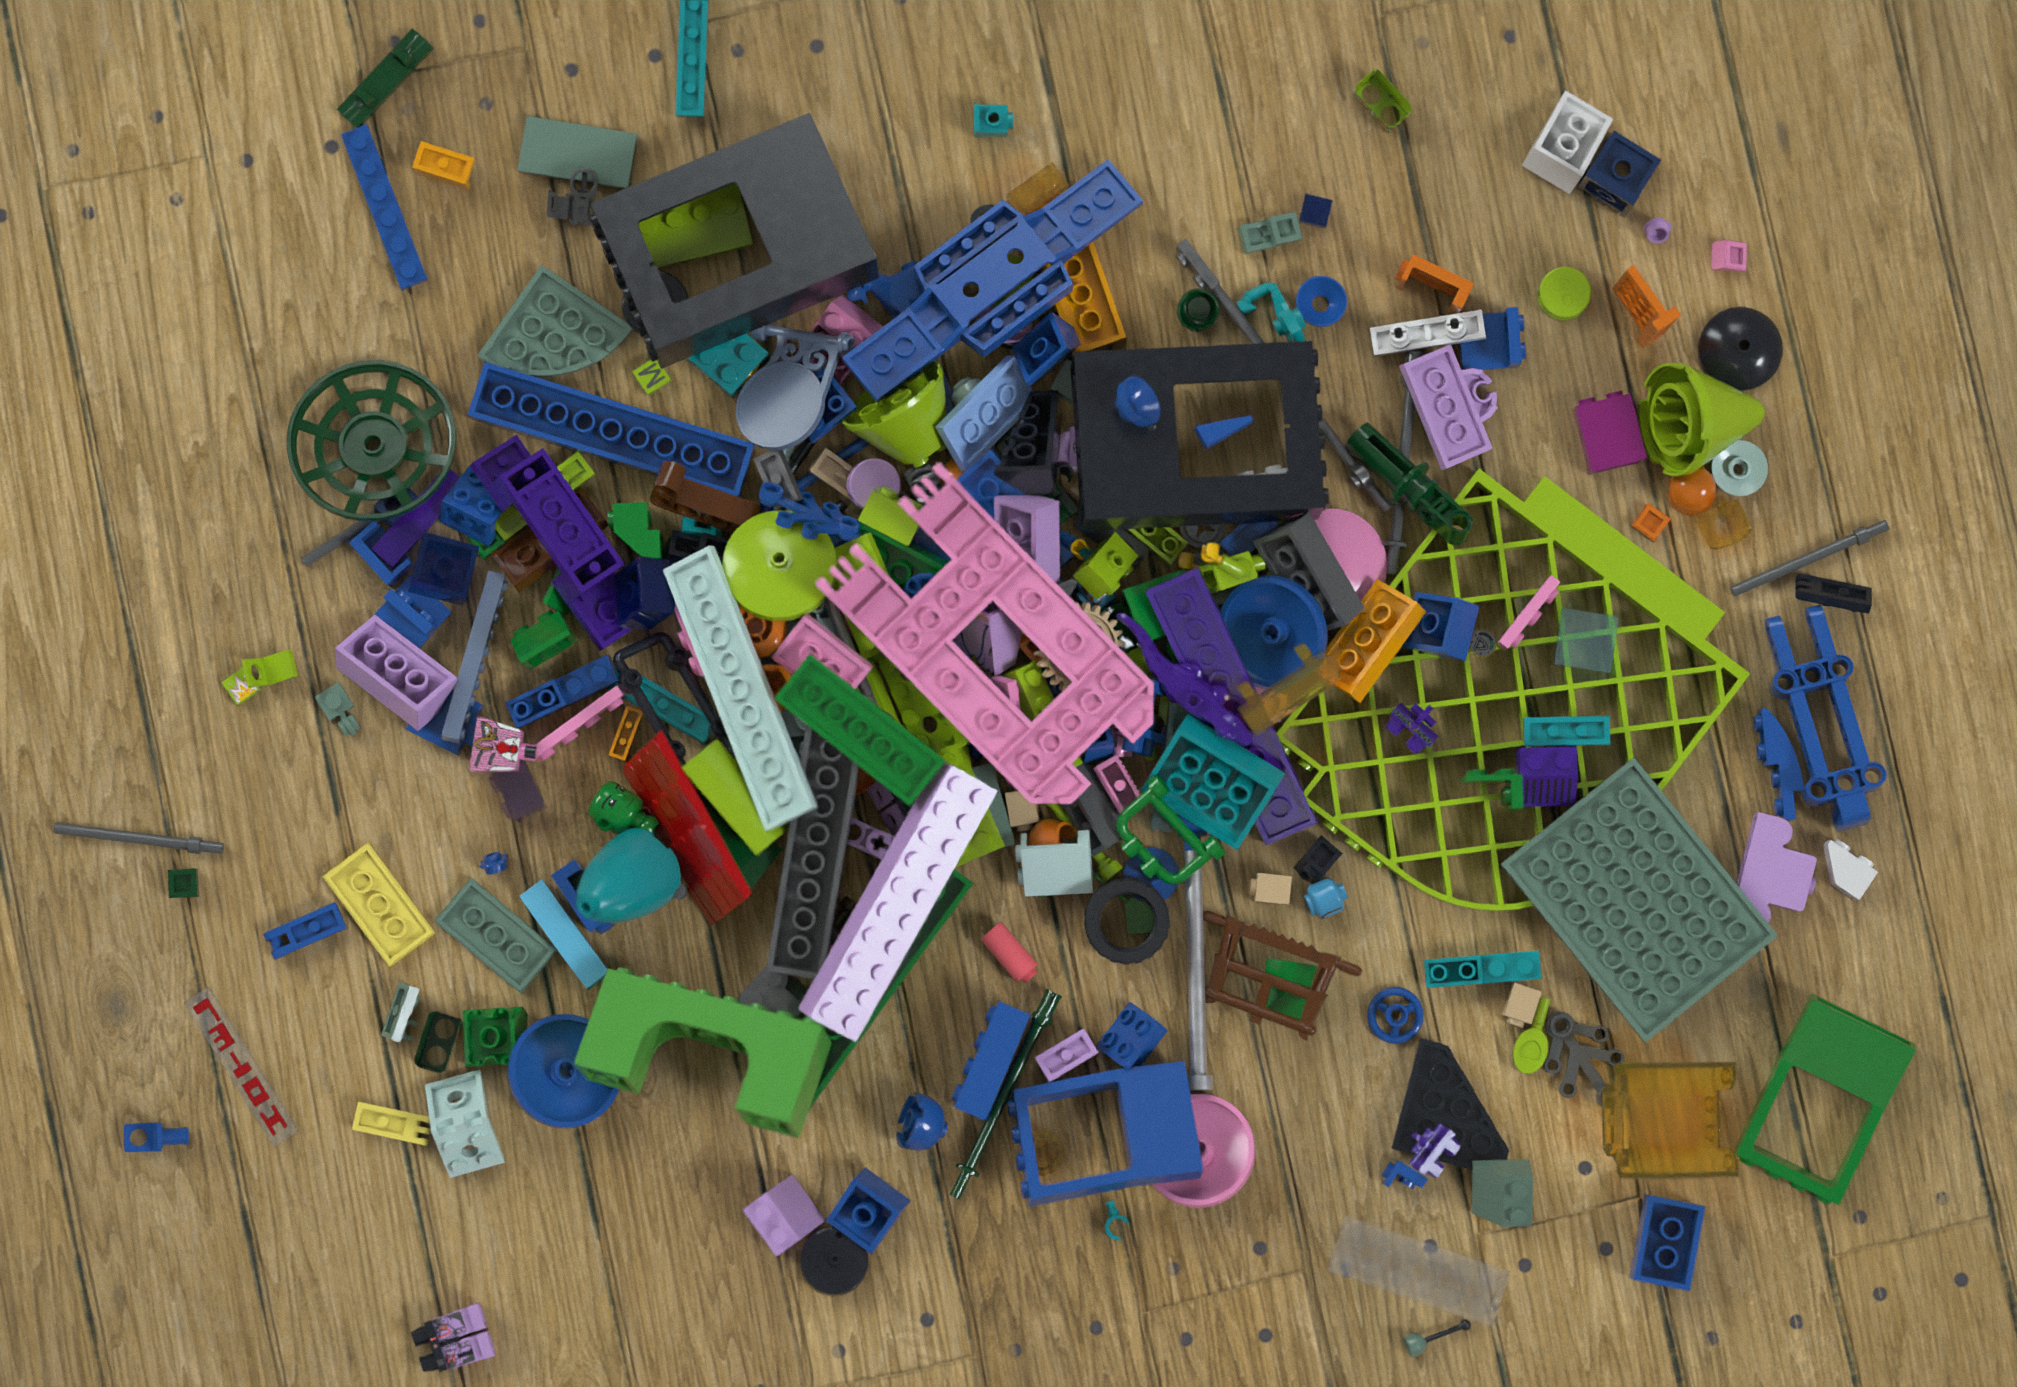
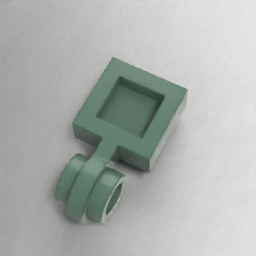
(336, 703)

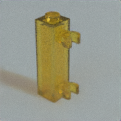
(1290, 692)

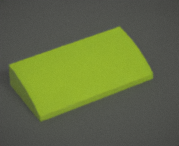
(724, 785)

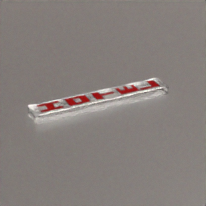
(241, 1066)

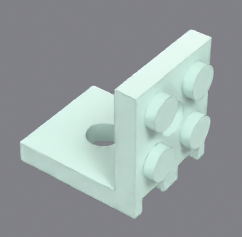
(462, 1124)

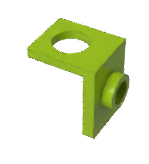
(271, 669)

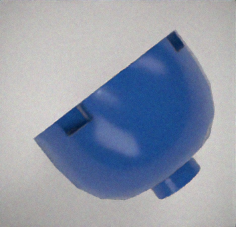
(922, 1123)

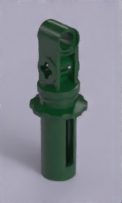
(1410, 484)

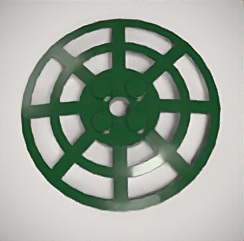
(364, 428)

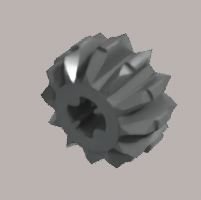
(914, 476)

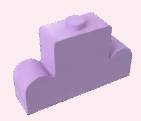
(1774, 873)

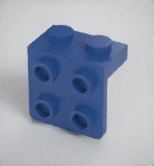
(1502, 343)

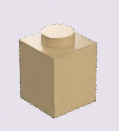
(1020, 811)
(1271, 889)
(1520, 1005)

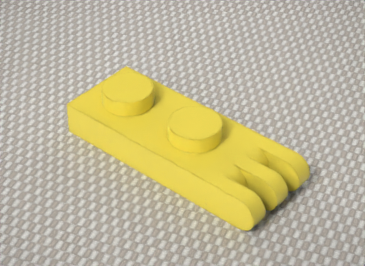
(390, 1123)

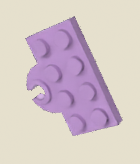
(1450, 405)

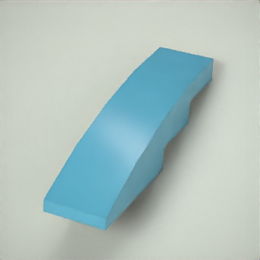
(564, 934)

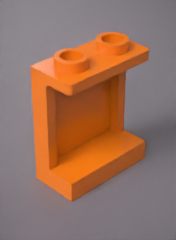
(1436, 278)

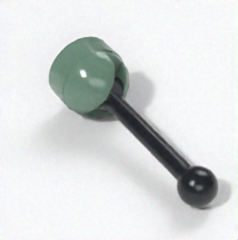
(1417, 1343)

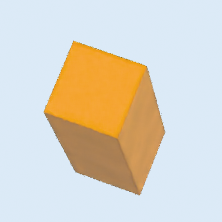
(626, 733)

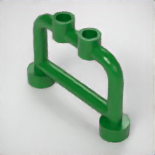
(1151, 865)

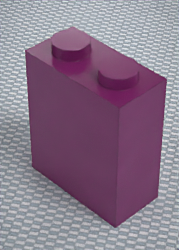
(1609, 432)

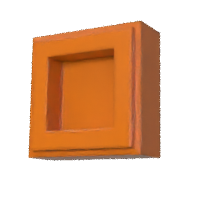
(1650, 522)

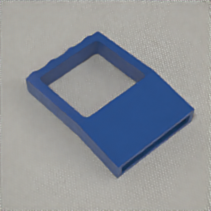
(1155, 1125)

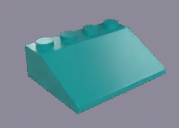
(1215, 781)

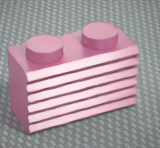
(1116, 782)

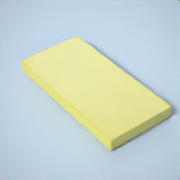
(379, 904)

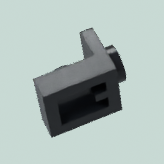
(1317, 860)

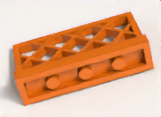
(1644, 306)

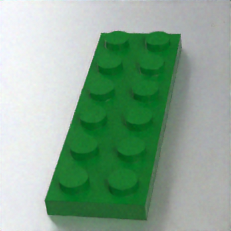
(860, 729)

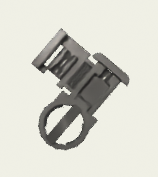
(572, 204)

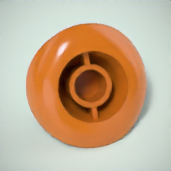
(765, 634)

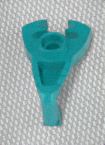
(1288, 321)

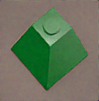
(1294, 972)

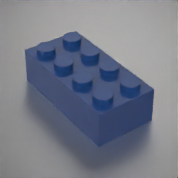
(991, 1061)

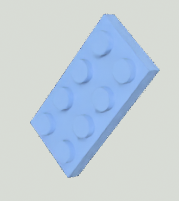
(985, 413)

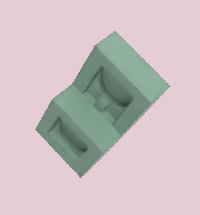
(1269, 233)

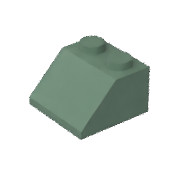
(1503, 1191)

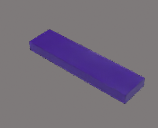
(412, 525)

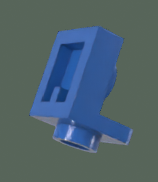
(1408, 1175)

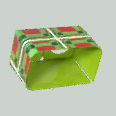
(1386, 88)

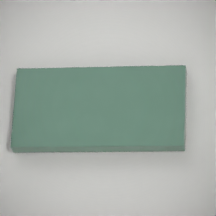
(560, 147)
(496, 935)

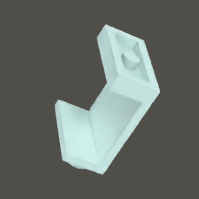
(1056, 867)

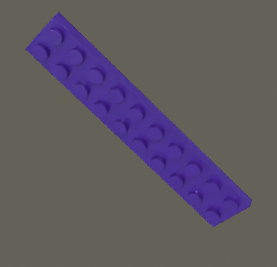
(1202, 639)

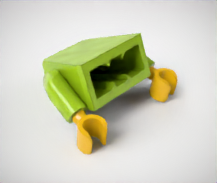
(1223, 570)

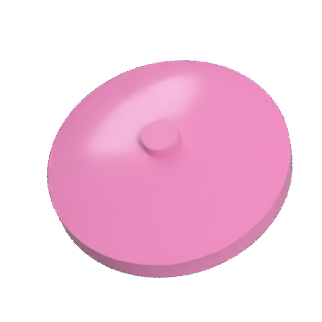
(1355, 548)
(1225, 1152)

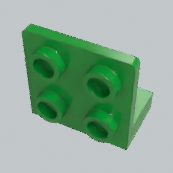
(1512, 792)

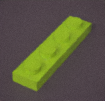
(576, 473)

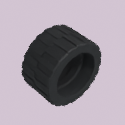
(1132, 954)

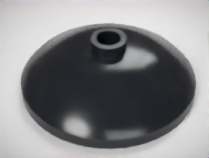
(1724, 359)

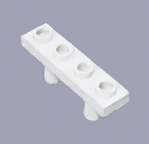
(1428, 333)

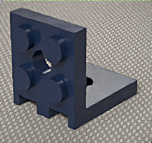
(1611, 188)

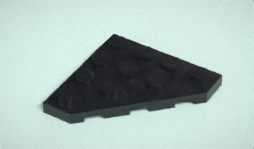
(1444, 1095)

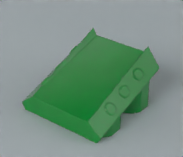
(491, 1034)

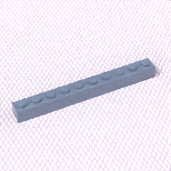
(474, 656)

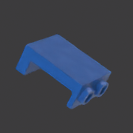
(563, 879)

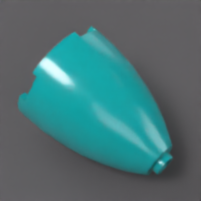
(628, 878)

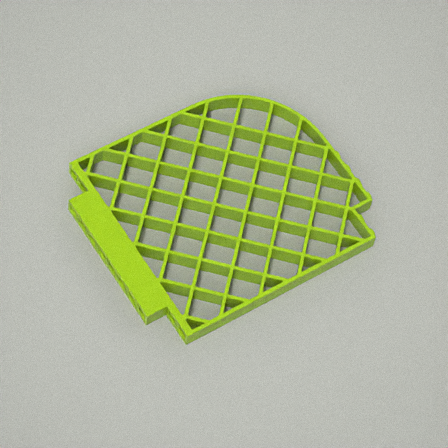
(1618, 566)

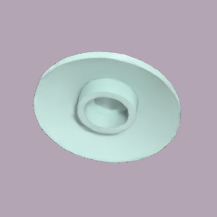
(1753, 464)

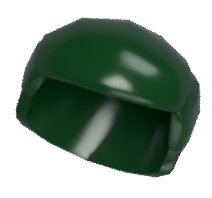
(1197, 310)

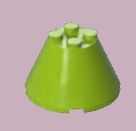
(905, 419)

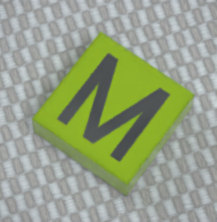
(651, 377)

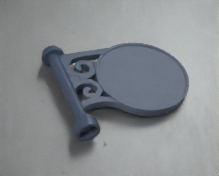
(785, 398)

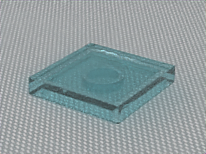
(1586, 640)

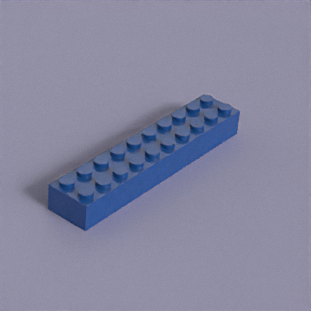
(608, 429)

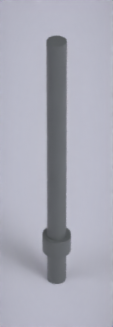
(1860, 536)
(192, 845)

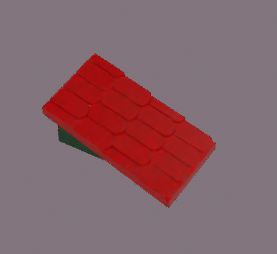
(707, 847)

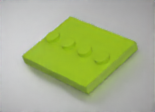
(698, 229)

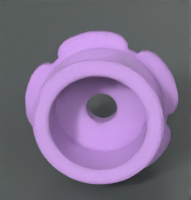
(1657, 230)

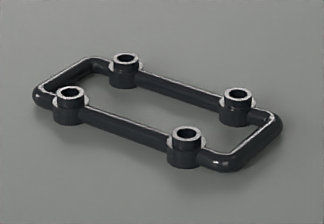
(676, 660)

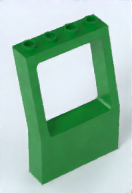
(1847, 1054)

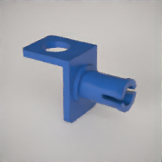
(155, 1137)

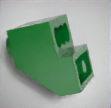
(634, 528)

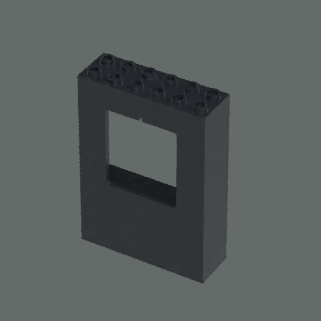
(801, 218)
(1133, 471)

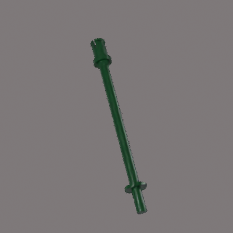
(1040, 1020)

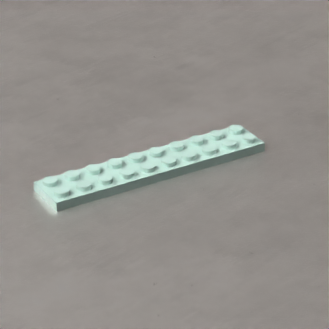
(739, 688)

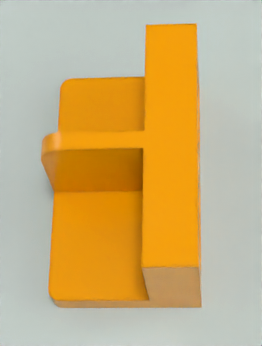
(443, 165)

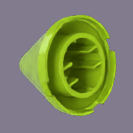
(1692, 417)

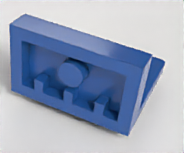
(470, 509)

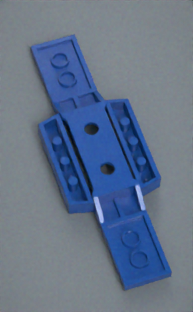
(980, 257)

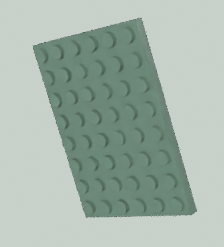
(1639, 900)

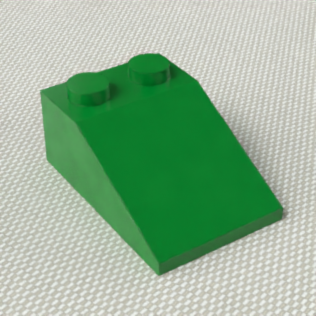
(543, 640)

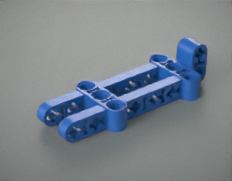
(1849, 806)

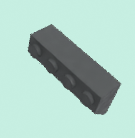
(1302, 555)

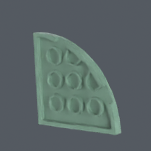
(554, 330)

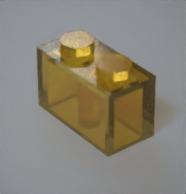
(1038, 190)

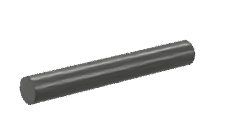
(335, 542)

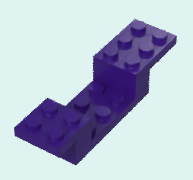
(563, 530)

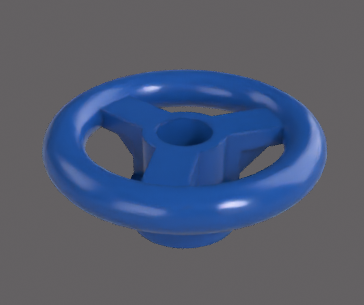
(1414, 1005)

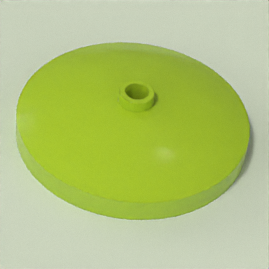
(772, 588)

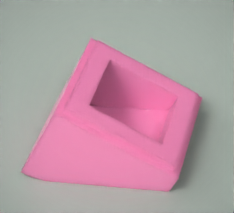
(1728, 256)

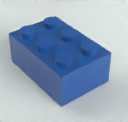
(1667, 1242)

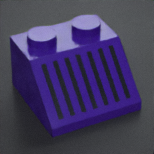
(1548, 775)

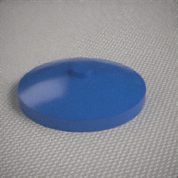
(1270, 620)
(548, 1081)

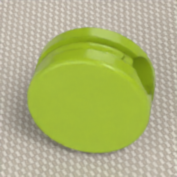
(1564, 293)

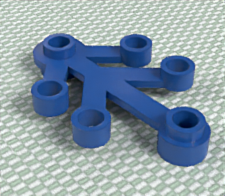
(810, 513)

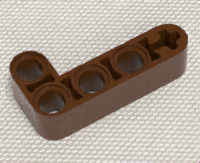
(698, 500)

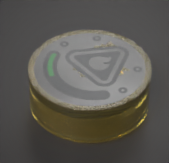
(1483, 643)

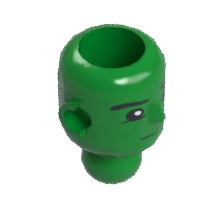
(619, 809)

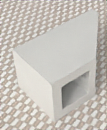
(1846, 871)

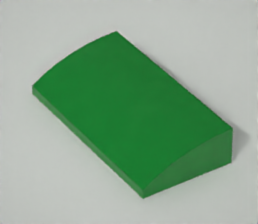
(903, 560)

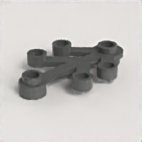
(1578, 1054)

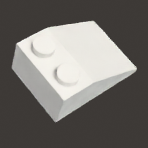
(1567, 142)

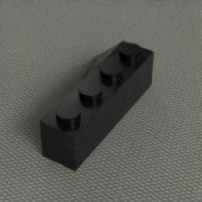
(1033, 452)

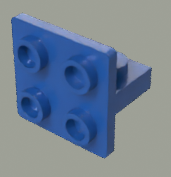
(412, 614)
(1131, 1037)

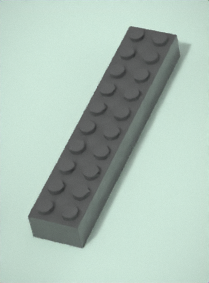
(814, 862)

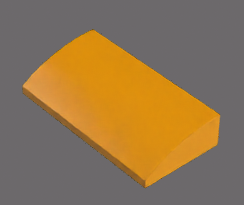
(1090, 303)
(1373, 638)

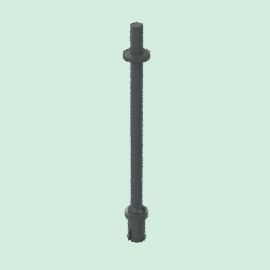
(1395, 543)

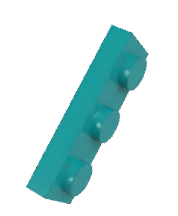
(1566, 731)

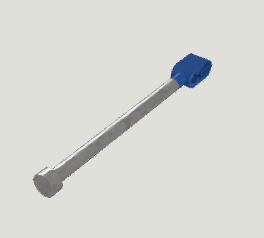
(1196, 972)

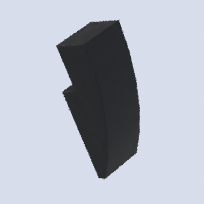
(683, 545)

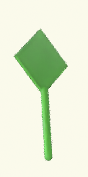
(1138, 913)

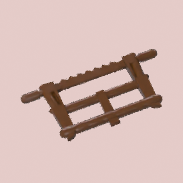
(1314, 995)

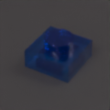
(1315, 211)

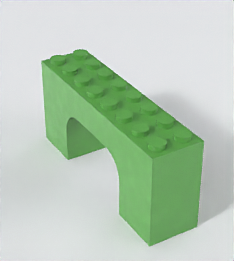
(642, 1013)

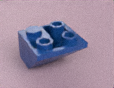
(837, 408)

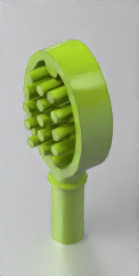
(1532, 1044)

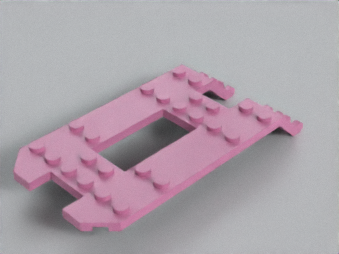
(996, 569)

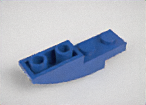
(563, 691)
(1778, 751)

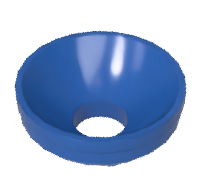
(1327, 288)
(1137, 402)

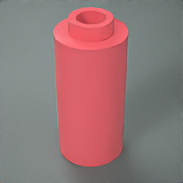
(1010, 953)

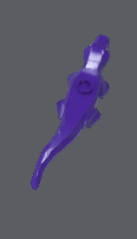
(1186, 687)

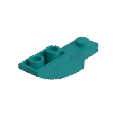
(1483, 969)

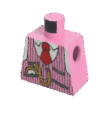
(499, 748)

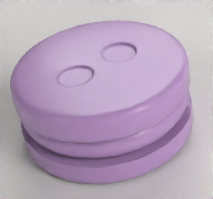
(867, 476)

